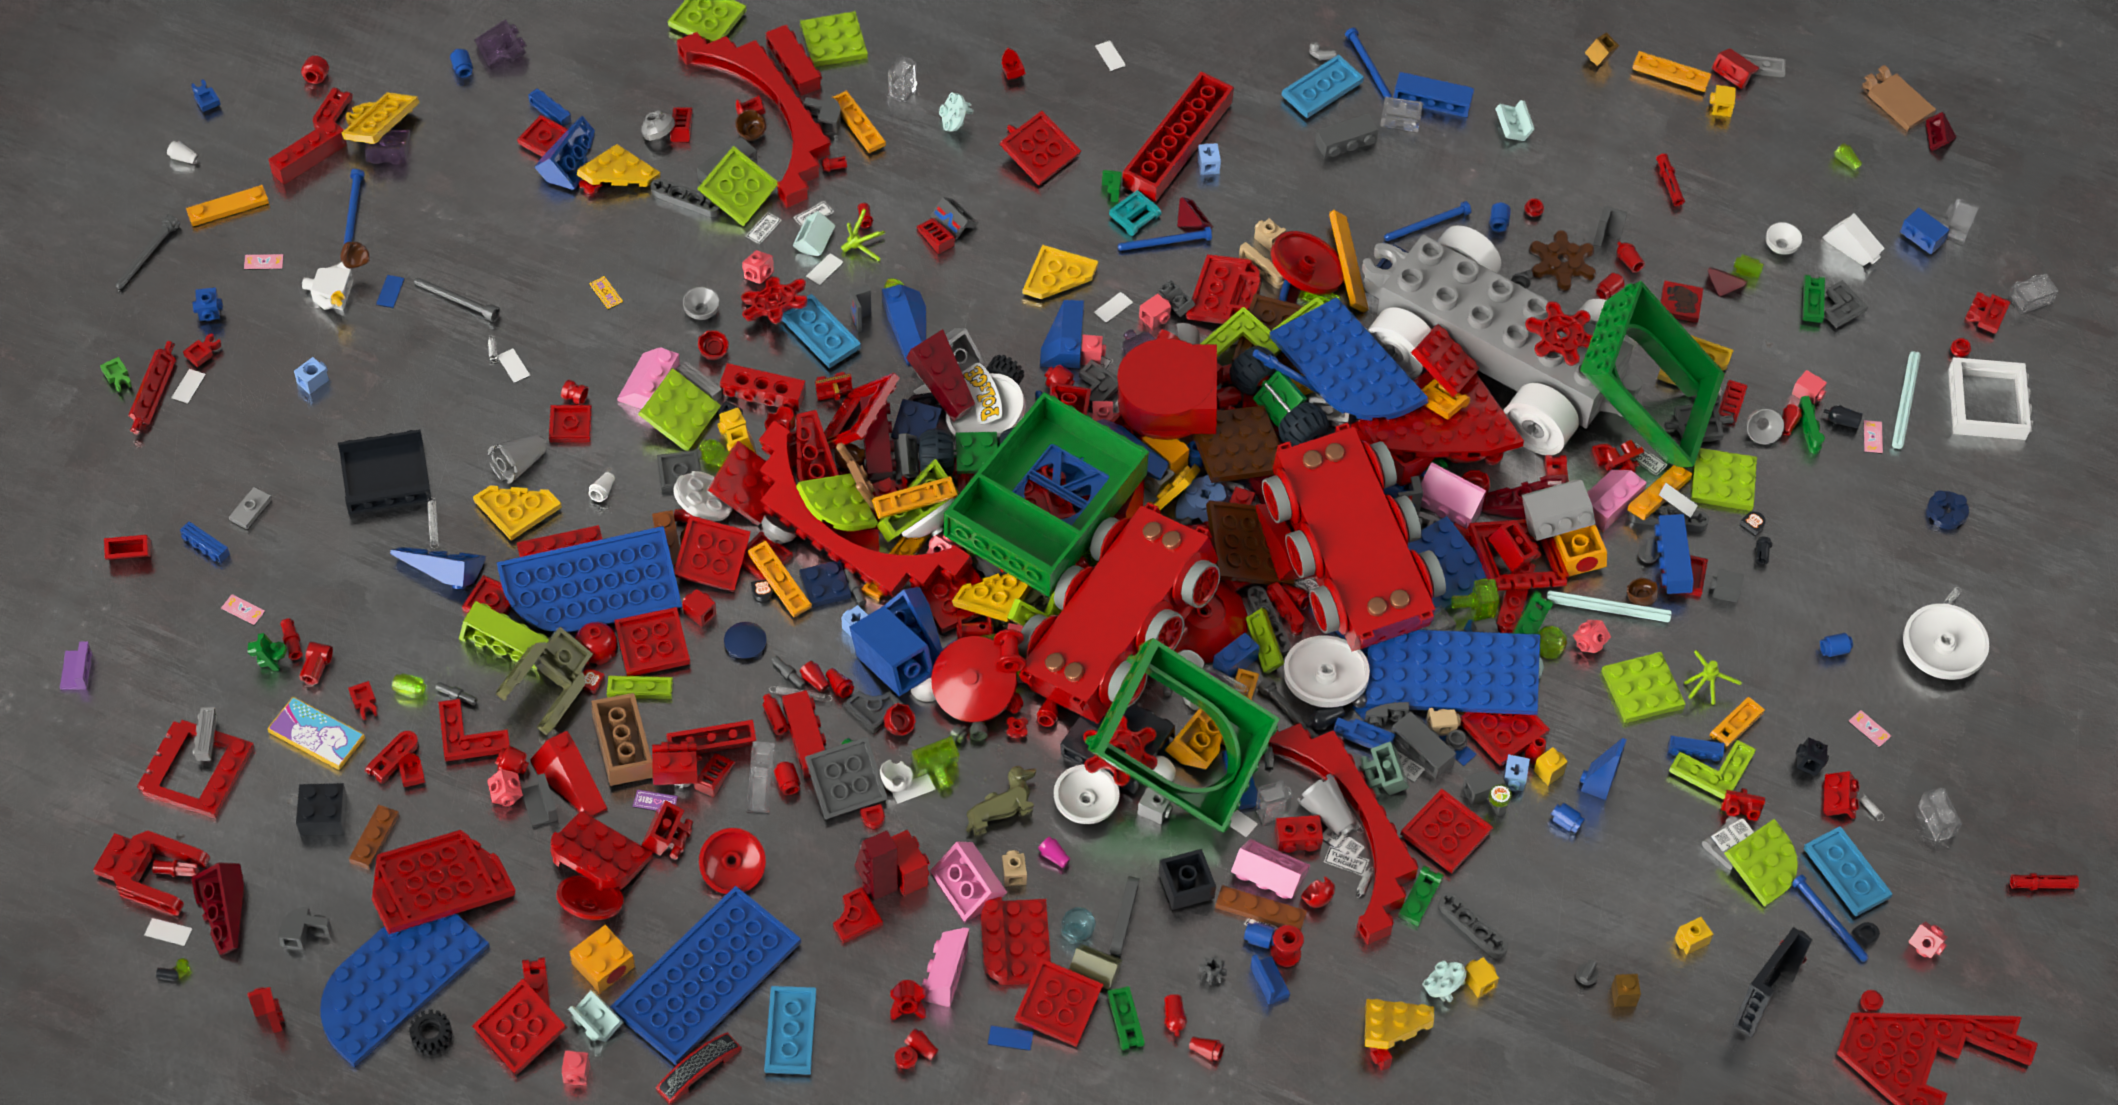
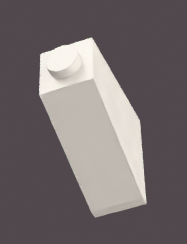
(1854, 240)

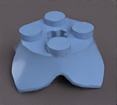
(1193, 501)

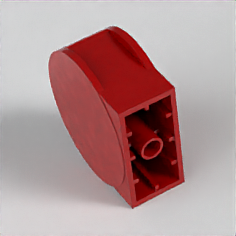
(1169, 389)

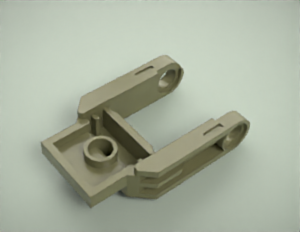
(560, 661)

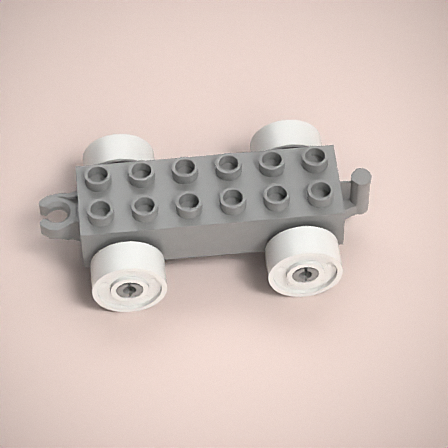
(1460, 289)

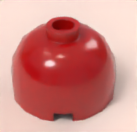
(599, 640)

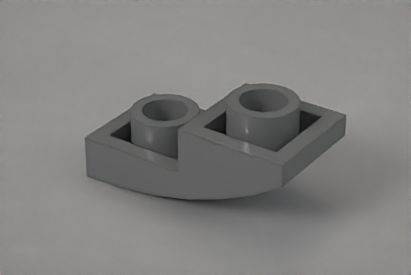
(1178, 300)
(1393, 711)

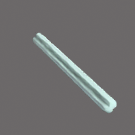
(1906, 400)
(1609, 606)

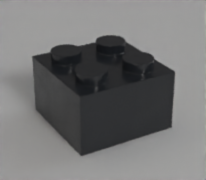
(321, 809)
(1187, 879)

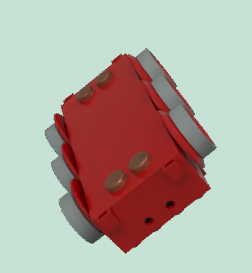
(1353, 538)
(1138, 591)

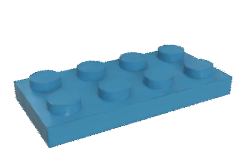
(1322, 86)
(821, 332)
(1847, 871)
(790, 1030)

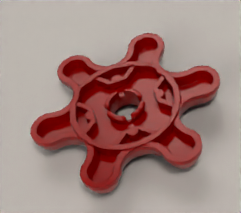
(774, 300)
(1560, 322)
(1133, 744)

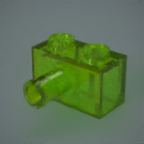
(1482, 600)
(935, 759)

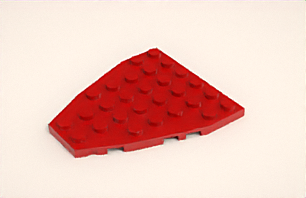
(1473, 429)

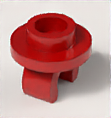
(906, 1057)

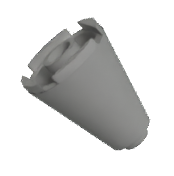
(516, 456)
(1328, 802)

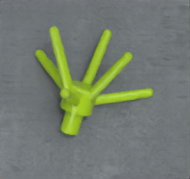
(856, 241)
(1709, 673)

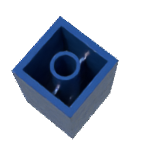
(891, 650)

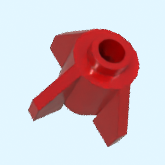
(907, 999)

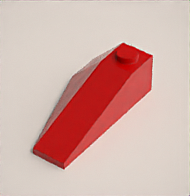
(812, 449)
(1276, 541)
(568, 774)

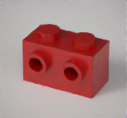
(1298, 833)

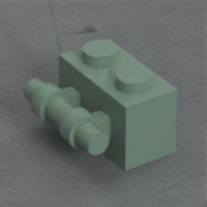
(1389, 768)

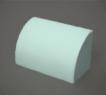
(814, 234)

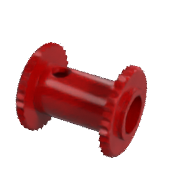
(974, 629)
(1010, 660)
(1287, 946)

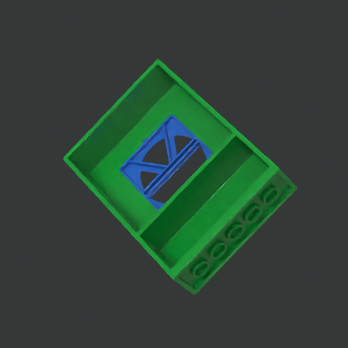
(1021, 537)

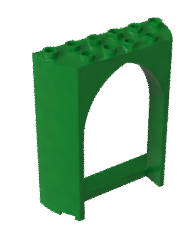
(1647, 321)
(1241, 721)

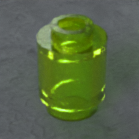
(1748, 266)
(408, 685)

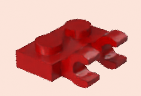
(1993, 314)

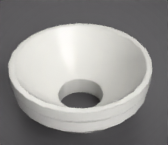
(1783, 233)

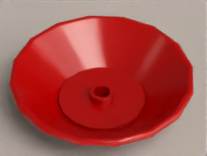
(1218, 628)

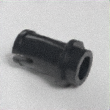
(1763, 549)

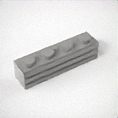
(700, 380)
(205, 734)

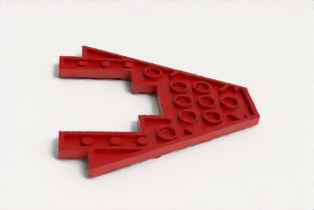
(1899, 1048)

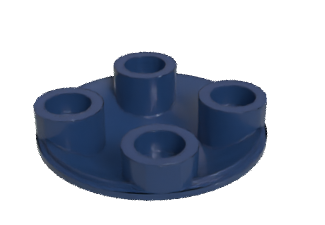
(745, 640)

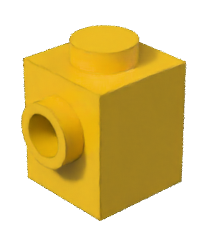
(1723, 100)
(730, 420)
(742, 435)
(1550, 766)
(1693, 935)
(1481, 977)

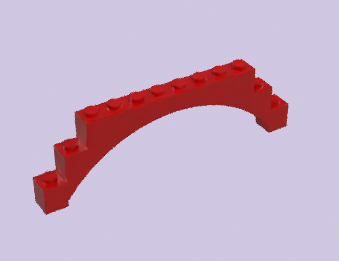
(754, 66)
(884, 570)
(1390, 854)

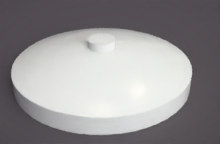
(1013, 410)
(1946, 641)
(1326, 671)

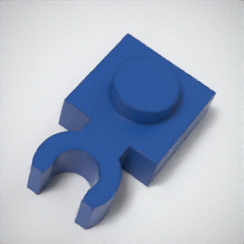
(205, 97)

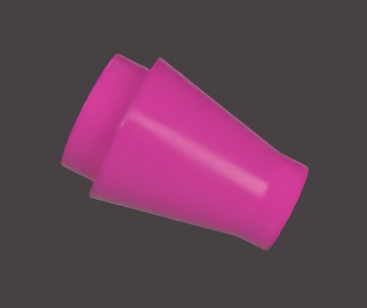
(1054, 852)

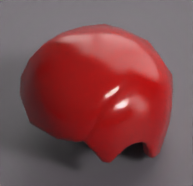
(713, 345)
(783, 416)
(1478, 478)
(899, 719)
(1319, 893)

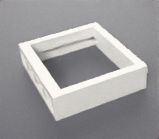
(1991, 369)

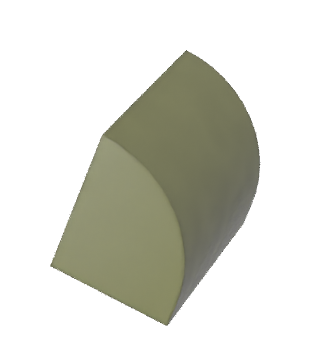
(1095, 965)

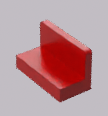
(1734, 67)

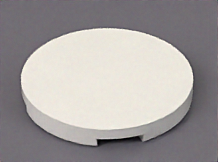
(693, 496)

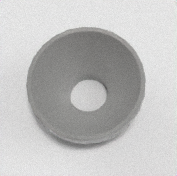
(657, 125)
(701, 297)
(1770, 432)
(776, 531)

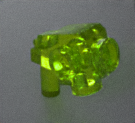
(713, 452)

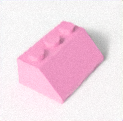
(647, 376)
(1613, 495)
(1451, 496)
(1270, 869)
(967, 879)
(946, 967)

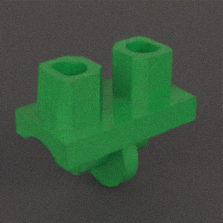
(267, 651)

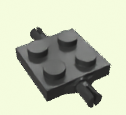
(1714, 428)

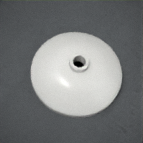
(929, 524)
(1079, 785)

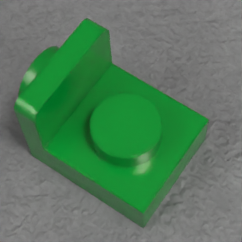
(1113, 180)

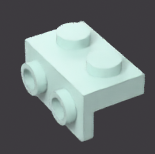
(1515, 121)
(595, 1017)

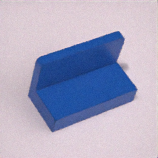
(1269, 979)

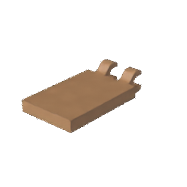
(1898, 99)

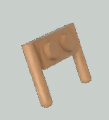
(858, 472)

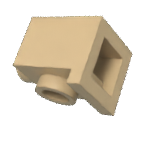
(1267, 233)
(1443, 721)
(1014, 869)

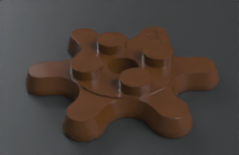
(1562, 270)

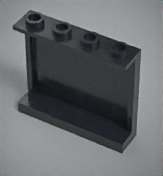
(384, 471)
(1075, 748)
(1784, 962)

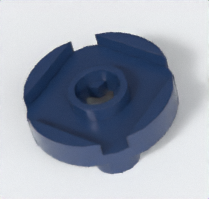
(1951, 500)

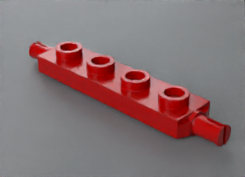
(152, 387)
(1512, 604)

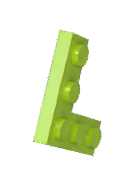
(1240, 325)
(1022, 612)
(1710, 779)

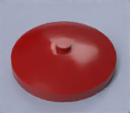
(1307, 262)
(969, 682)

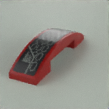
(697, 1064)

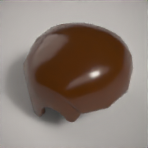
(750, 125)
(857, 453)
(1642, 592)

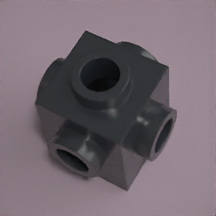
(1812, 756)

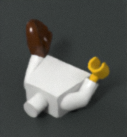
(333, 284)

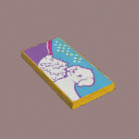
(316, 733)

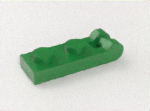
(1813, 298)
(1810, 425)
(1533, 617)
(1420, 896)
(1125, 1017)

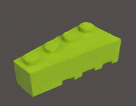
(896, 524)
(498, 632)

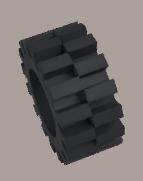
(1006, 367)
(424, 1021)

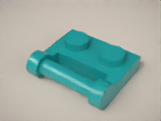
(1132, 207)

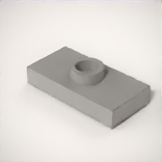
(250, 508)

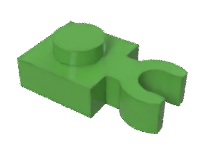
(116, 372)

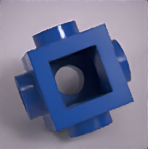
(207, 304)

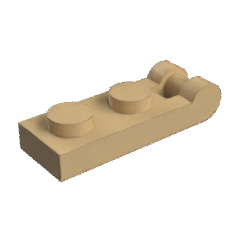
(1266, 268)

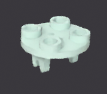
(954, 112)
(1445, 980)

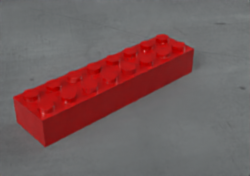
(1178, 136)

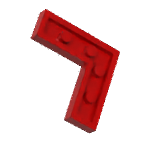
(461, 746)

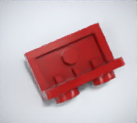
(1841, 794)
(264, 1003)

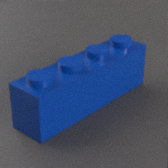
(1434, 94)
(1675, 554)

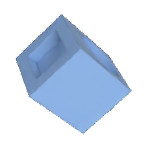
(311, 375)

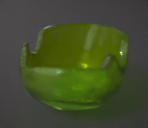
(1552, 641)

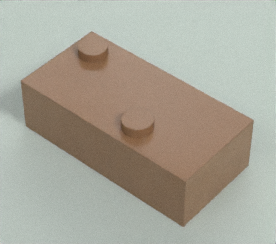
(622, 739)

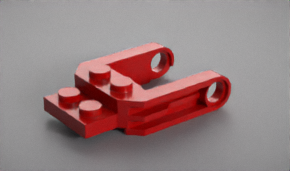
(128, 858)

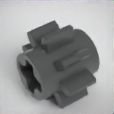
(1212, 976)

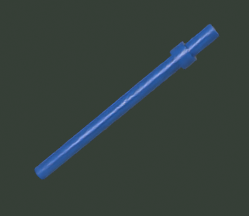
(1272, 363)

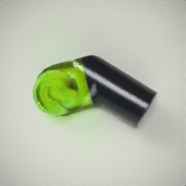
(182, 967)

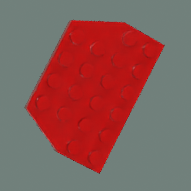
(436, 880)

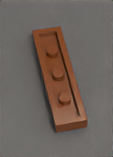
(1259, 908)

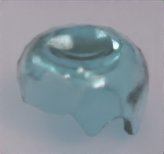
(1077, 925)

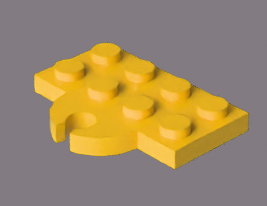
(375, 119)

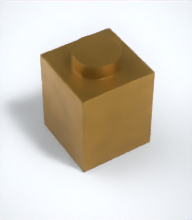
(1601, 49)
(1625, 990)

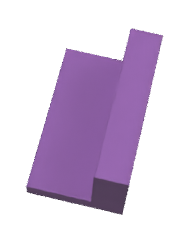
(76, 668)

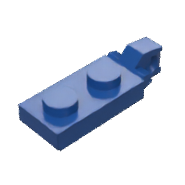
(1363, 733)

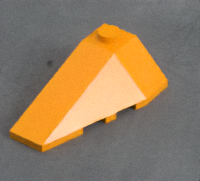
(1197, 741)

